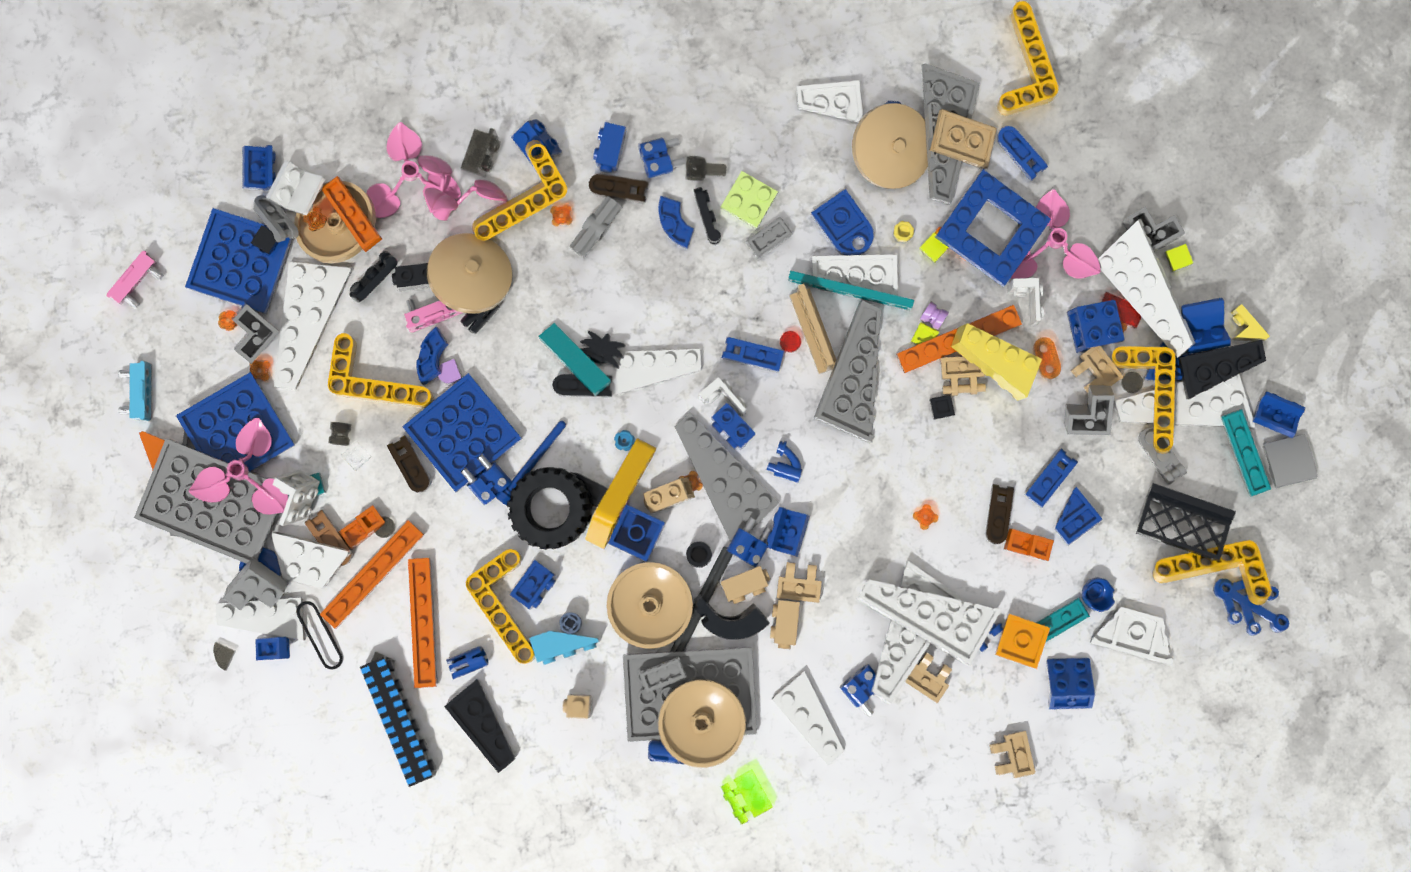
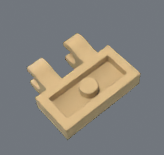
(1100, 366)
(799, 589)
(927, 683)
(1018, 754)

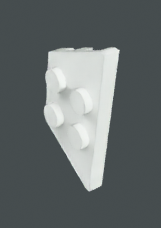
(307, 560)
(1135, 635)

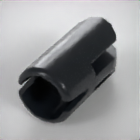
(478, 321)

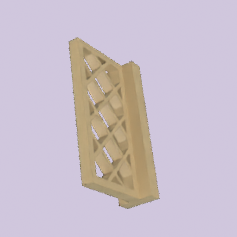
(813, 329)

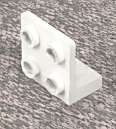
(295, 188)
(1020, 287)
(713, 390)
(301, 492)

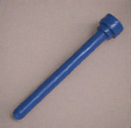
(505, 495)

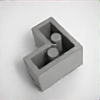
(1159, 234)
(258, 333)
(1095, 416)
(255, 581)

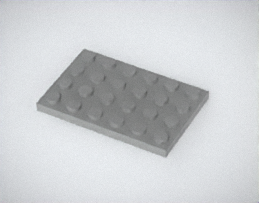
(224, 526)
(726, 666)

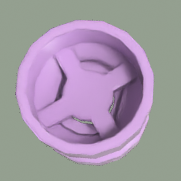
(934, 315)

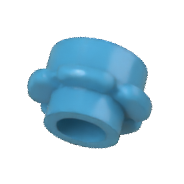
(624, 434)

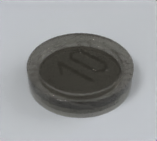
(1132, 382)
(387, 529)

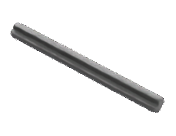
(707, 592)

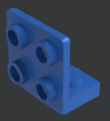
(1095, 325)
(1206, 325)
(1070, 683)

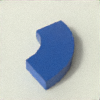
(673, 223)
(429, 356)

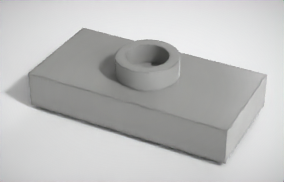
(769, 237)
(662, 674)

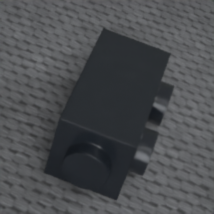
(410, 277)

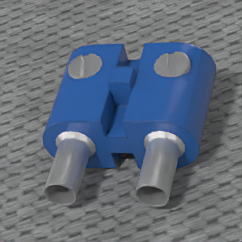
(656, 158)
(488, 482)
(747, 546)
(859, 688)

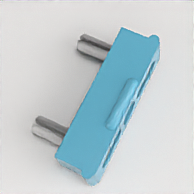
(139, 391)

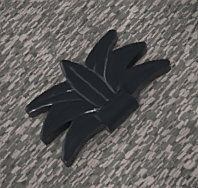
(602, 349)

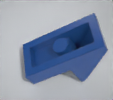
(272, 648)

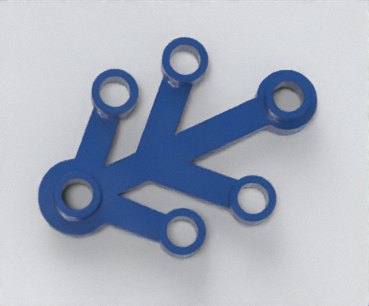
(1248, 607)

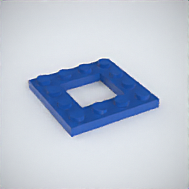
(1031, 221)

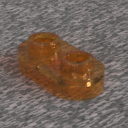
(1048, 358)

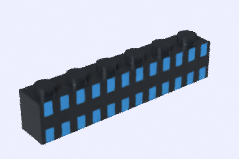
(397, 720)

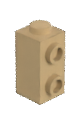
(668, 495)
(749, 582)
(786, 624)
(577, 706)

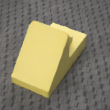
(1252, 329)

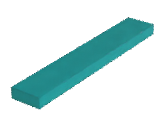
(851, 290)

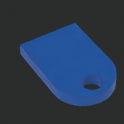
(843, 223)

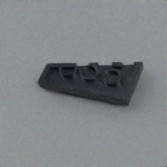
(1216, 366)

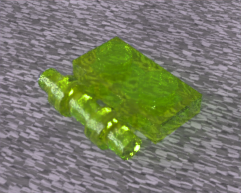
(753, 794)

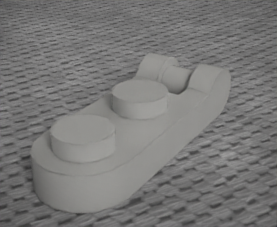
(275, 219)
(1161, 460)

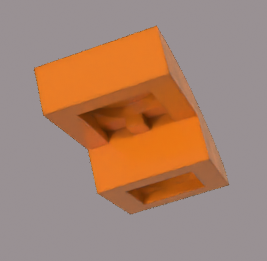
(362, 528)
(1028, 544)

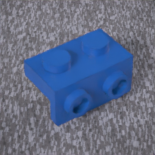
(535, 131)
(257, 167)
(1278, 414)
(733, 426)
(788, 531)
(533, 585)

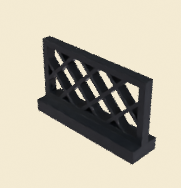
(1191, 505)

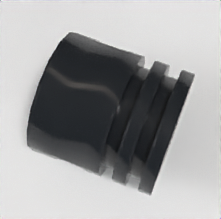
(699, 554)

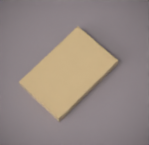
(963, 139)

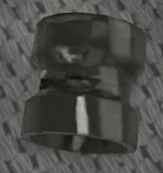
(341, 429)

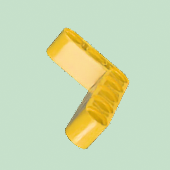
(1032, 63)
(524, 198)
(370, 385)
(1159, 389)
(618, 493)
(1238, 559)
(498, 607)

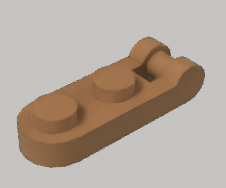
(327, 535)

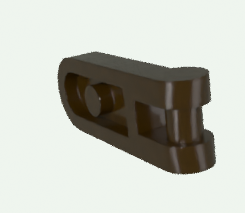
(618, 187)
(410, 465)
(999, 514)

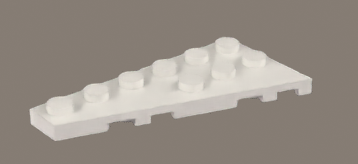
(1142, 281)
(306, 312)
(1198, 411)
(941, 620)
(902, 646)

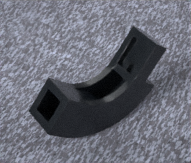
(731, 627)

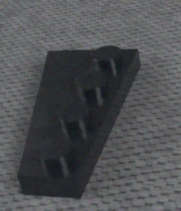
(479, 722)

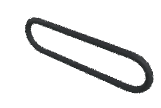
(311, 639)

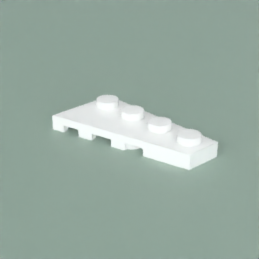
(864, 271)
(653, 367)

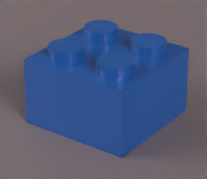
(636, 533)

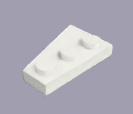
(832, 99)

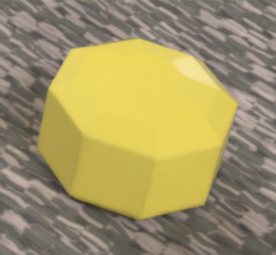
(903, 231)

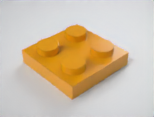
(1022, 641)

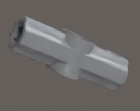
(595, 226)

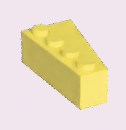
(996, 358)

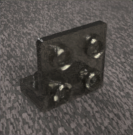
(480, 152)

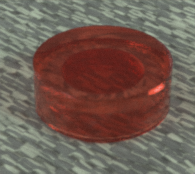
(790, 342)

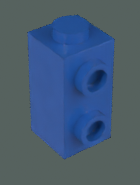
(610, 148)

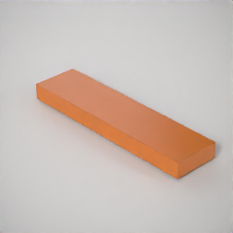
(351, 214)

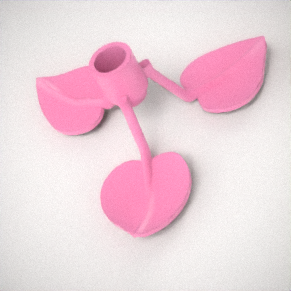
(405, 145)
(442, 204)
(1080, 260)
(213, 487)

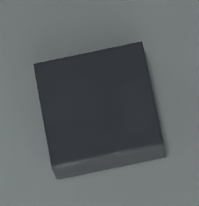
(264, 240)
(942, 407)

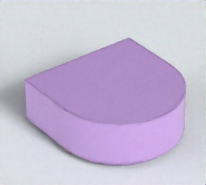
(449, 372)

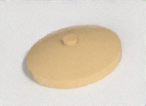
(890, 146)
(334, 241)
(469, 273)
(649, 605)
(701, 723)

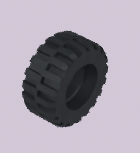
(521, 514)

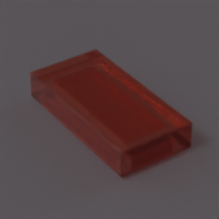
(1126, 311)

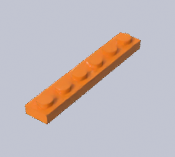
(941, 345)
(372, 574)
(422, 623)

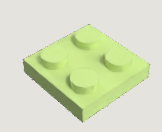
(749, 199)

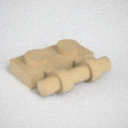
(960, 368)

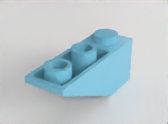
(552, 644)

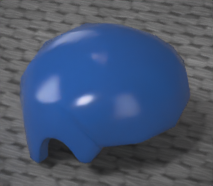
(1098, 594)

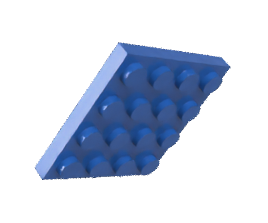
(233, 267)
(221, 416)
(460, 429)

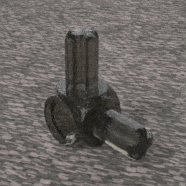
(698, 168)

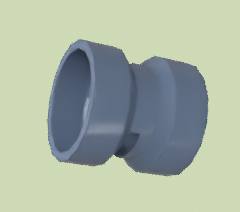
(573, 624)

